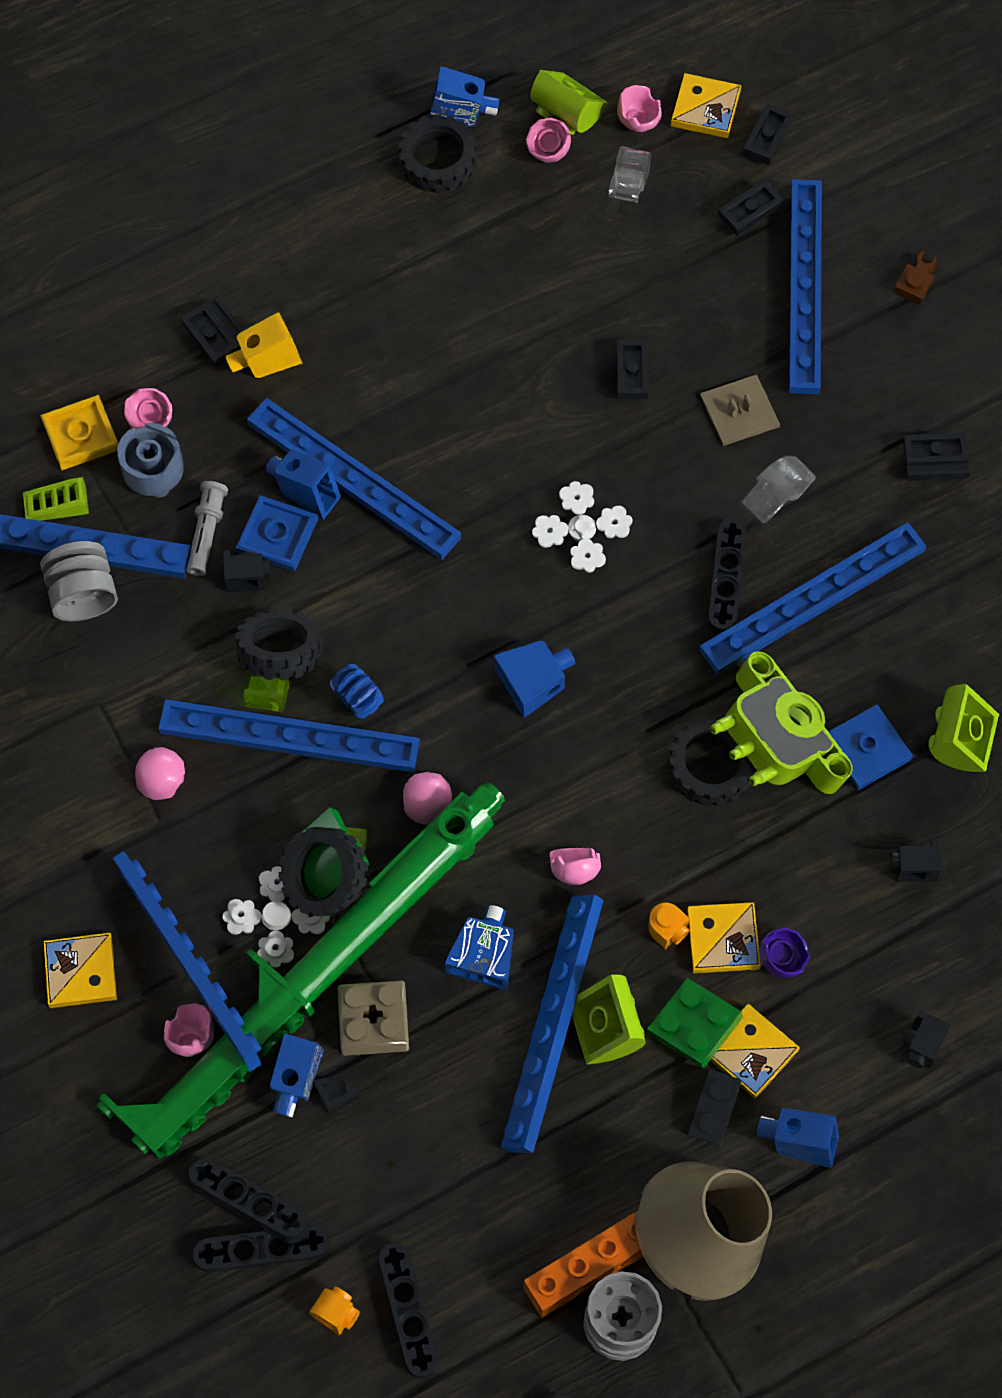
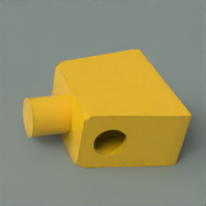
(265, 348)

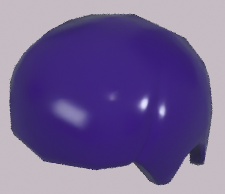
(784, 953)

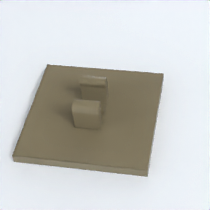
(740, 410)

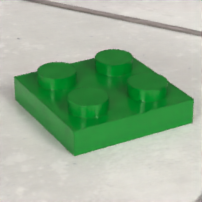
(695, 1023)

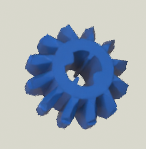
(356, 691)

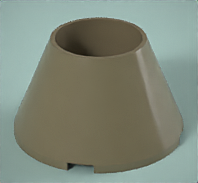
(683, 1243)

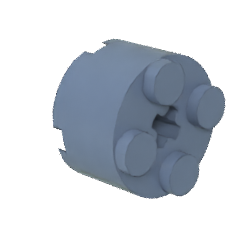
(150, 460)

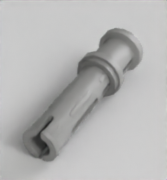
(208, 515)

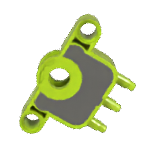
(777, 733)

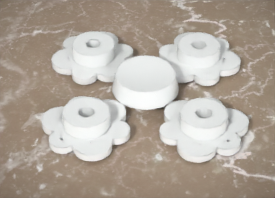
(582, 527)
(275, 917)

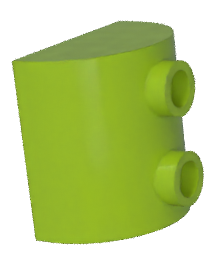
(566, 100)
(964, 730)
(607, 1021)

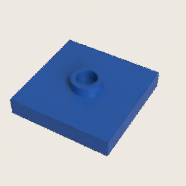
(277, 532)
(871, 746)

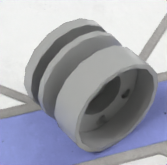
(78, 581)
(637, 1303)

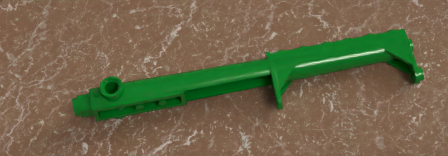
(289, 998)

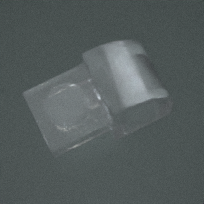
(630, 174)
(779, 482)

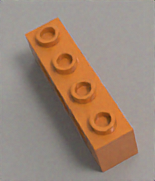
(584, 1267)

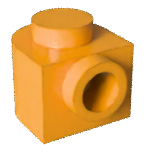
(668, 924)
(335, 1310)

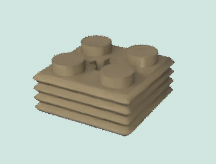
(391, 1029)

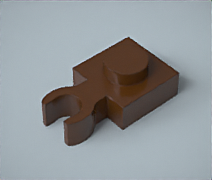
(916, 280)

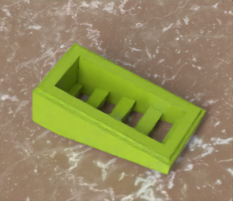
(53, 491)

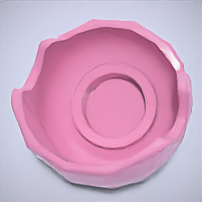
(638, 109)
(548, 140)
(147, 407)
(159, 773)
(426, 797)
(575, 865)
(190, 1030)

